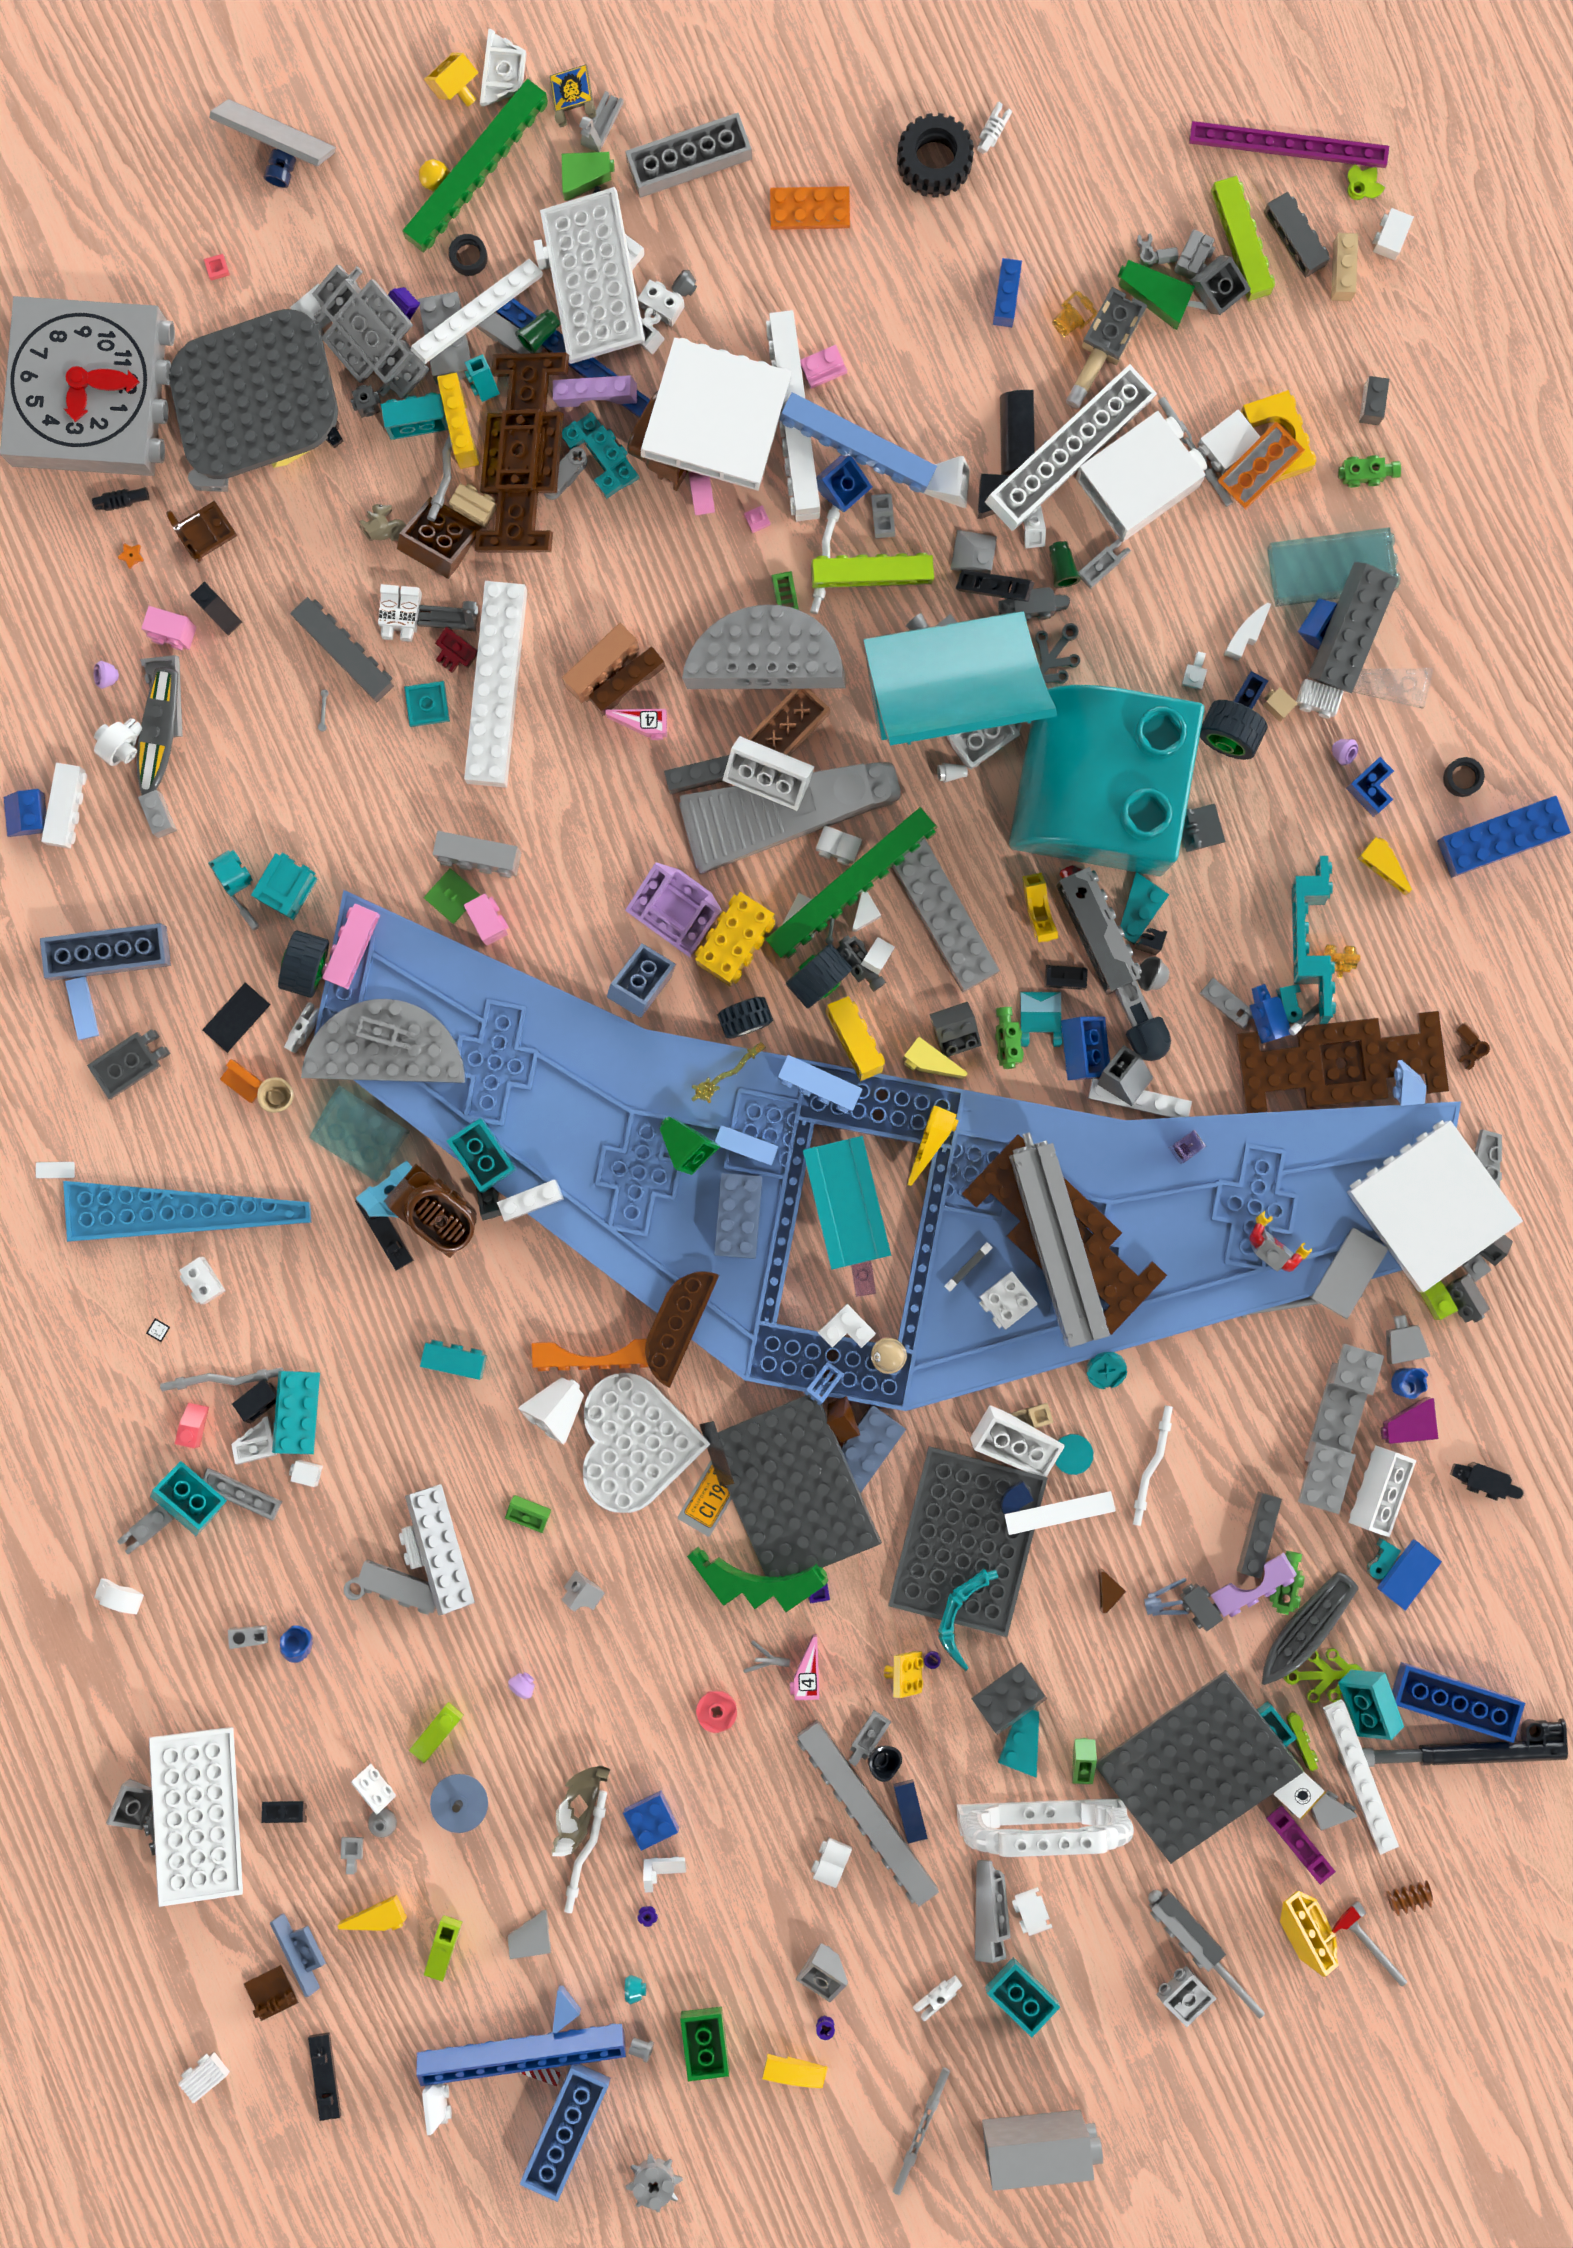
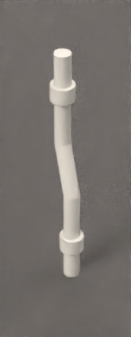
(833, 517)
(1164, 1427)
(572, 1889)

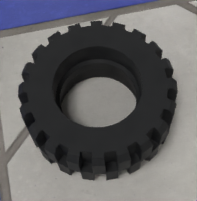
(942, 131)

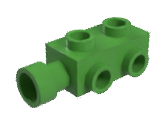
(1366, 473)
(1011, 1043)
(1291, 1590)

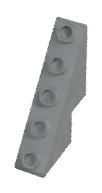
(1330, 1811)

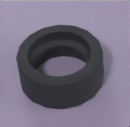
(468, 239)
(1475, 766)

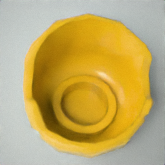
(432, 174)

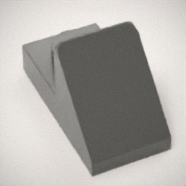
(488, 1203)

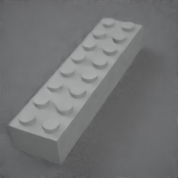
(945, 918)

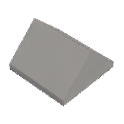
(131, 1805)

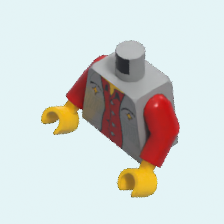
(1272, 1250)

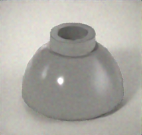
(382, 1824)

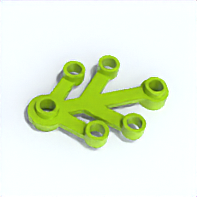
(1326, 1676)

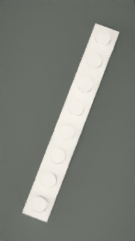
(476, 311)
(1360, 1776)

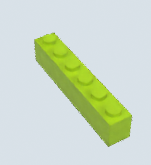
(1242, 236)
(872, 571)

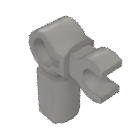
(1161, 256)

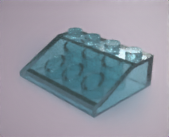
(358, 1133)

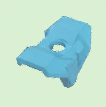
(373, 1197)

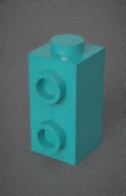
(482, 378)

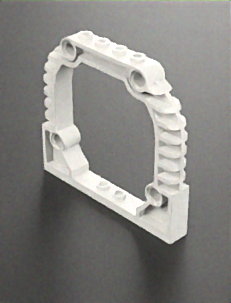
(1107, 1816)

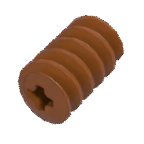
(1410, 1898)

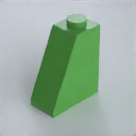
(584, 172)

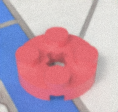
(712, 1700)

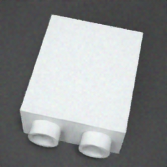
(1142, 475)

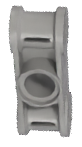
(569, 470)

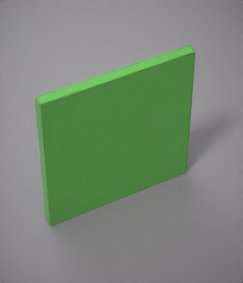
(450, 895)

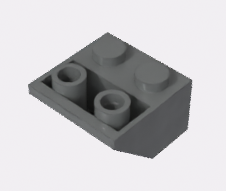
(955, 1029)
(1126, 1076)

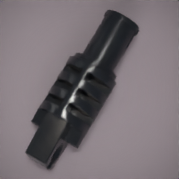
(120, 499)

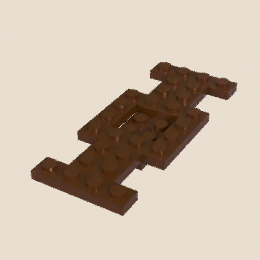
(516, 476)
(1366, 1068)
(1112, 1277)

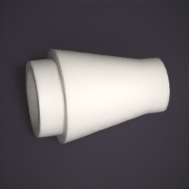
(949, 772)

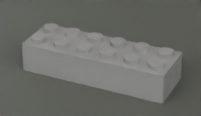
(689, 155)

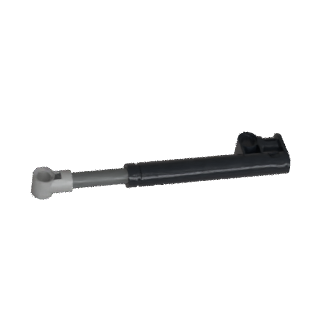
(1545, 1744)

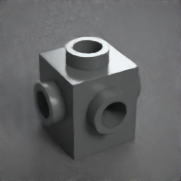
(365, 401)

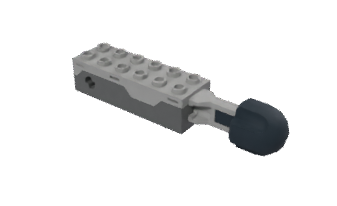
(1112, 958)

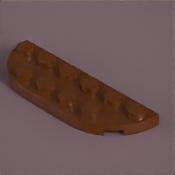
(677, 1323)

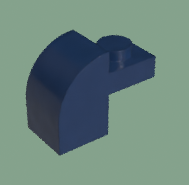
(1015, 1498)

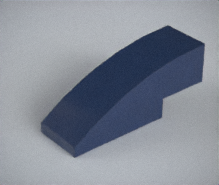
(910, 1811)

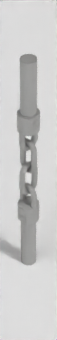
(1211, 476)
(911, 2157)

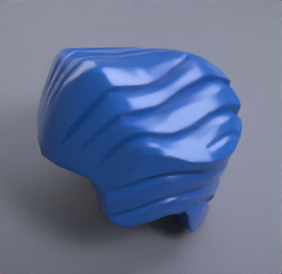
(1409, 1382)
(296, 1644)

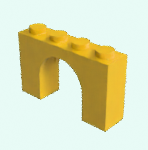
(1282, 409)
(457, 421)

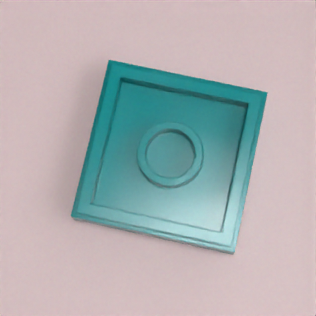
(427, 704)

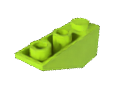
(442, 1948)

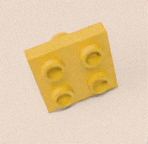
(906, 1674)

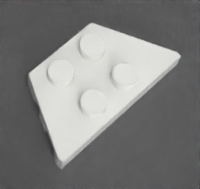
(502, 69)

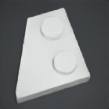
(255, 1443)

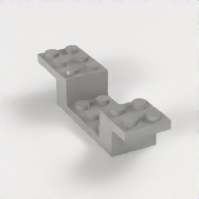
(1337, 1426)

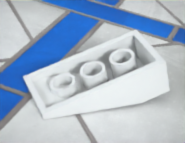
(1015, 1442)

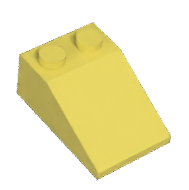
(929, 1060)

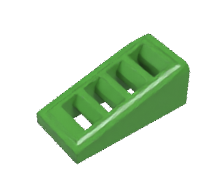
(776, 586)

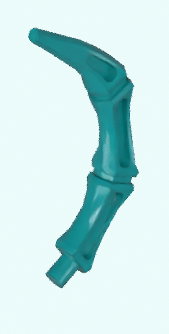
(953, 1604)

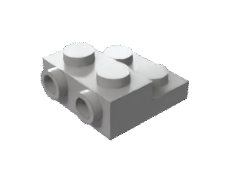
(1185, 1996)

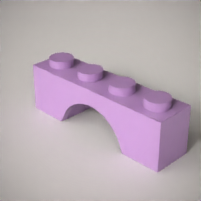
(613, 389)
(1231, 1598)

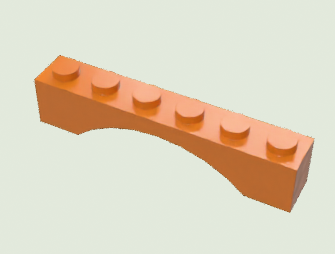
(552, 1355)

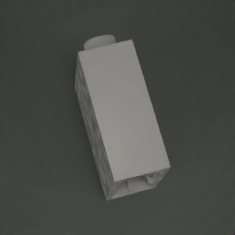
(1040, 2149)

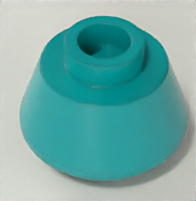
(634, 1989)

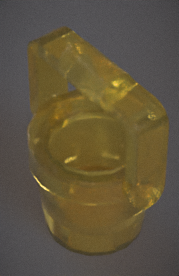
(1069, 317)

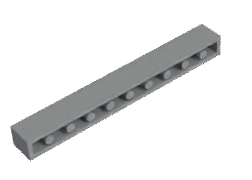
(867, 1812)

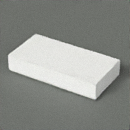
(877, 955)

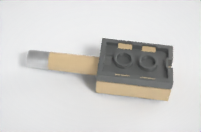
(1107, 339)

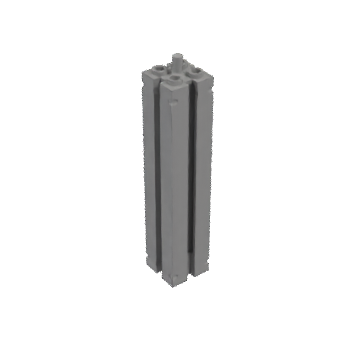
(1058, 1243)

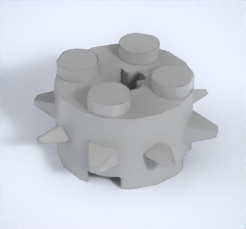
(650, 2172)

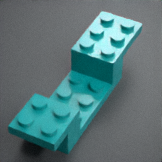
(1312, 969)

